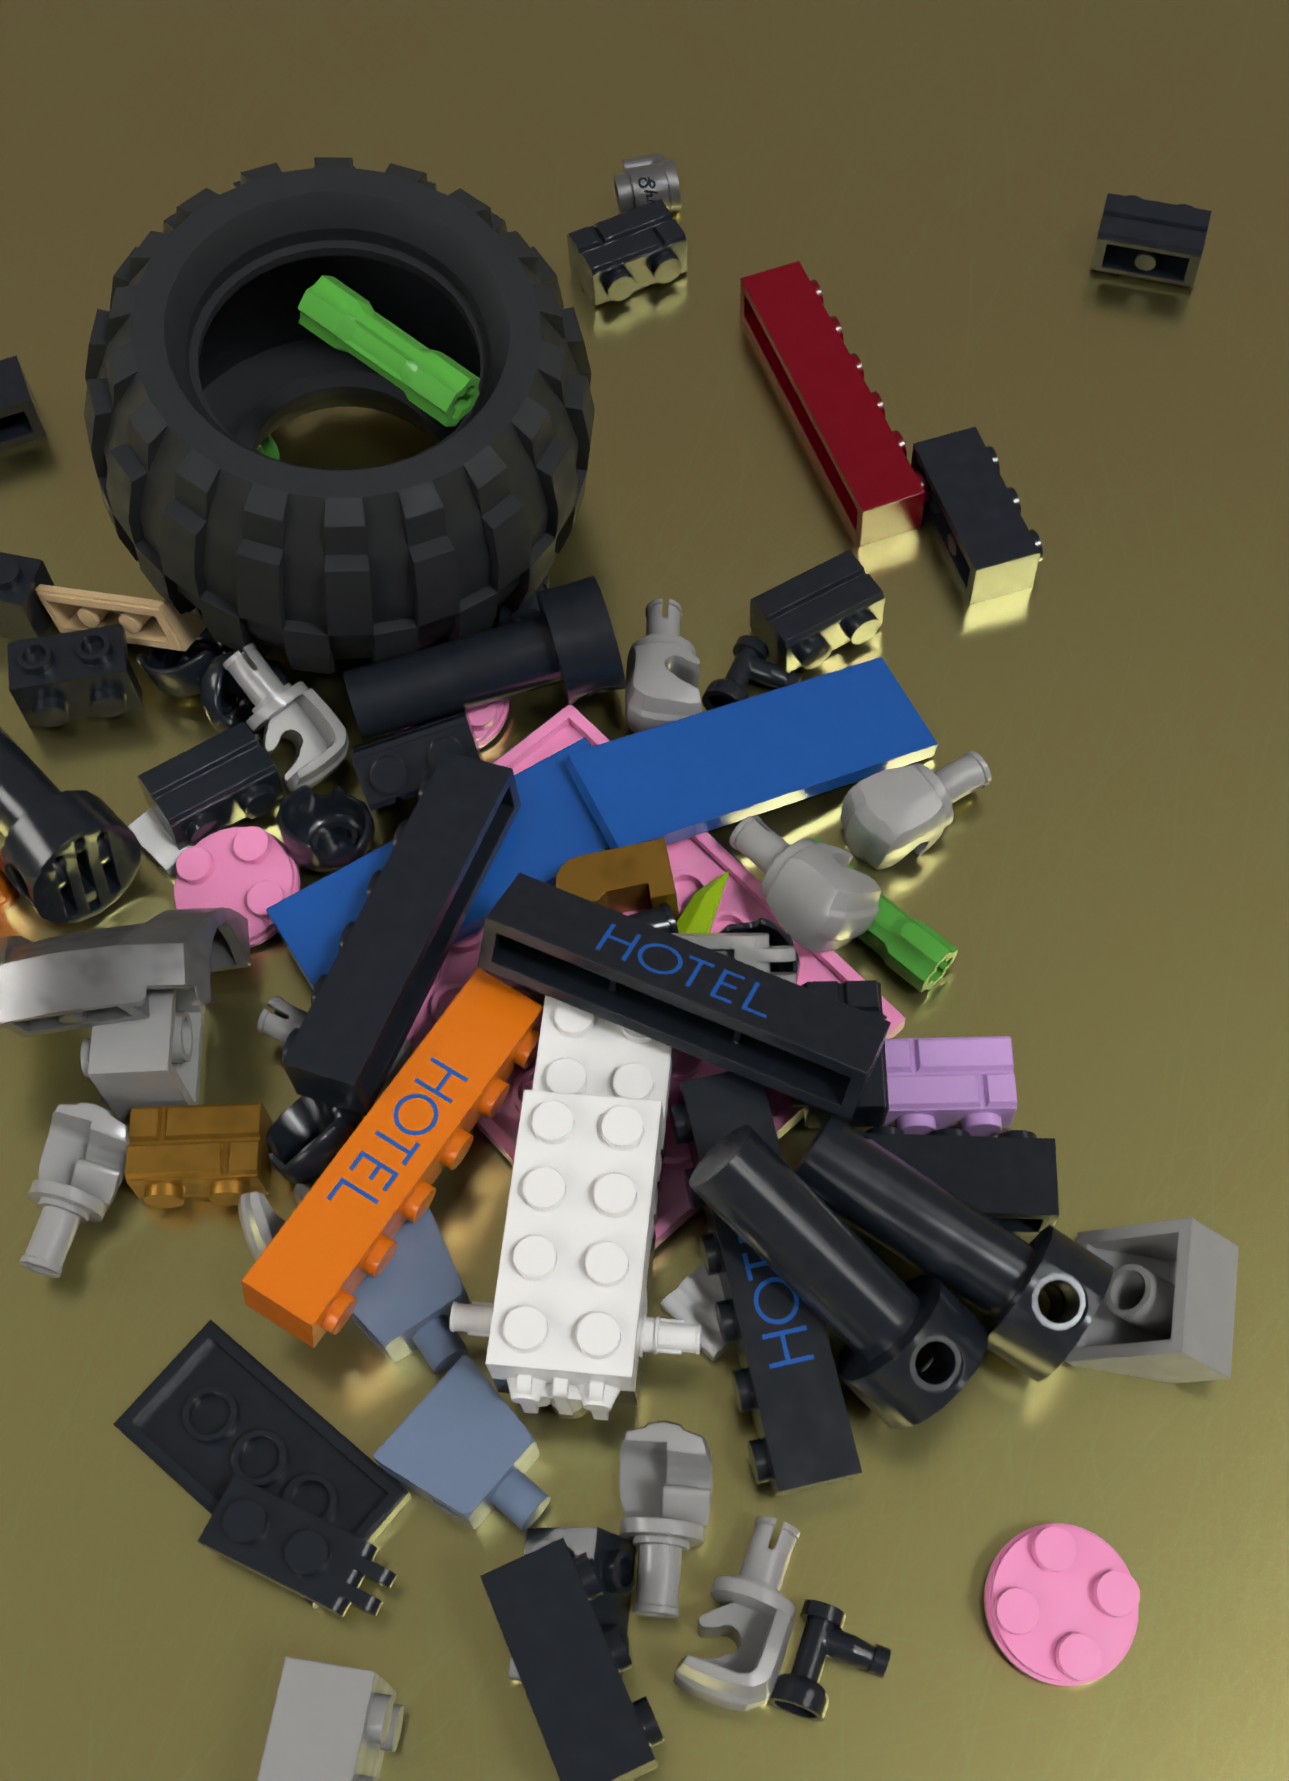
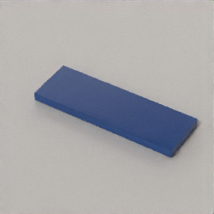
(750, 756)
(543, 836)

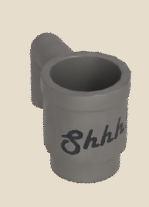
(646, 181)

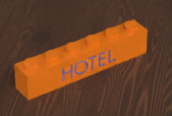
(392, 1160)

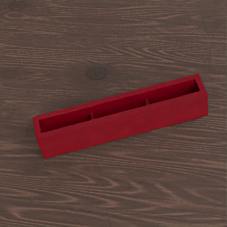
(832, 404)

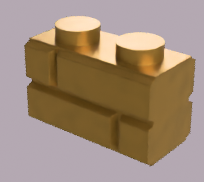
(198, 1152)

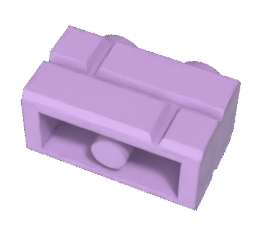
(951, 1084)

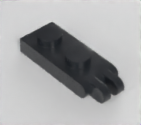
(294, 1549)

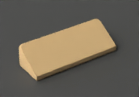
(143, 619)

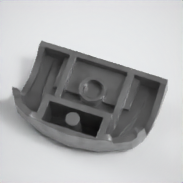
(107, 971)

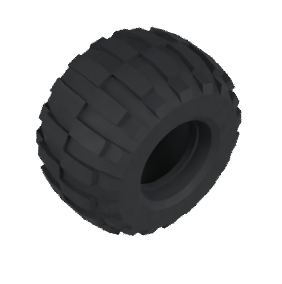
(214, 360)

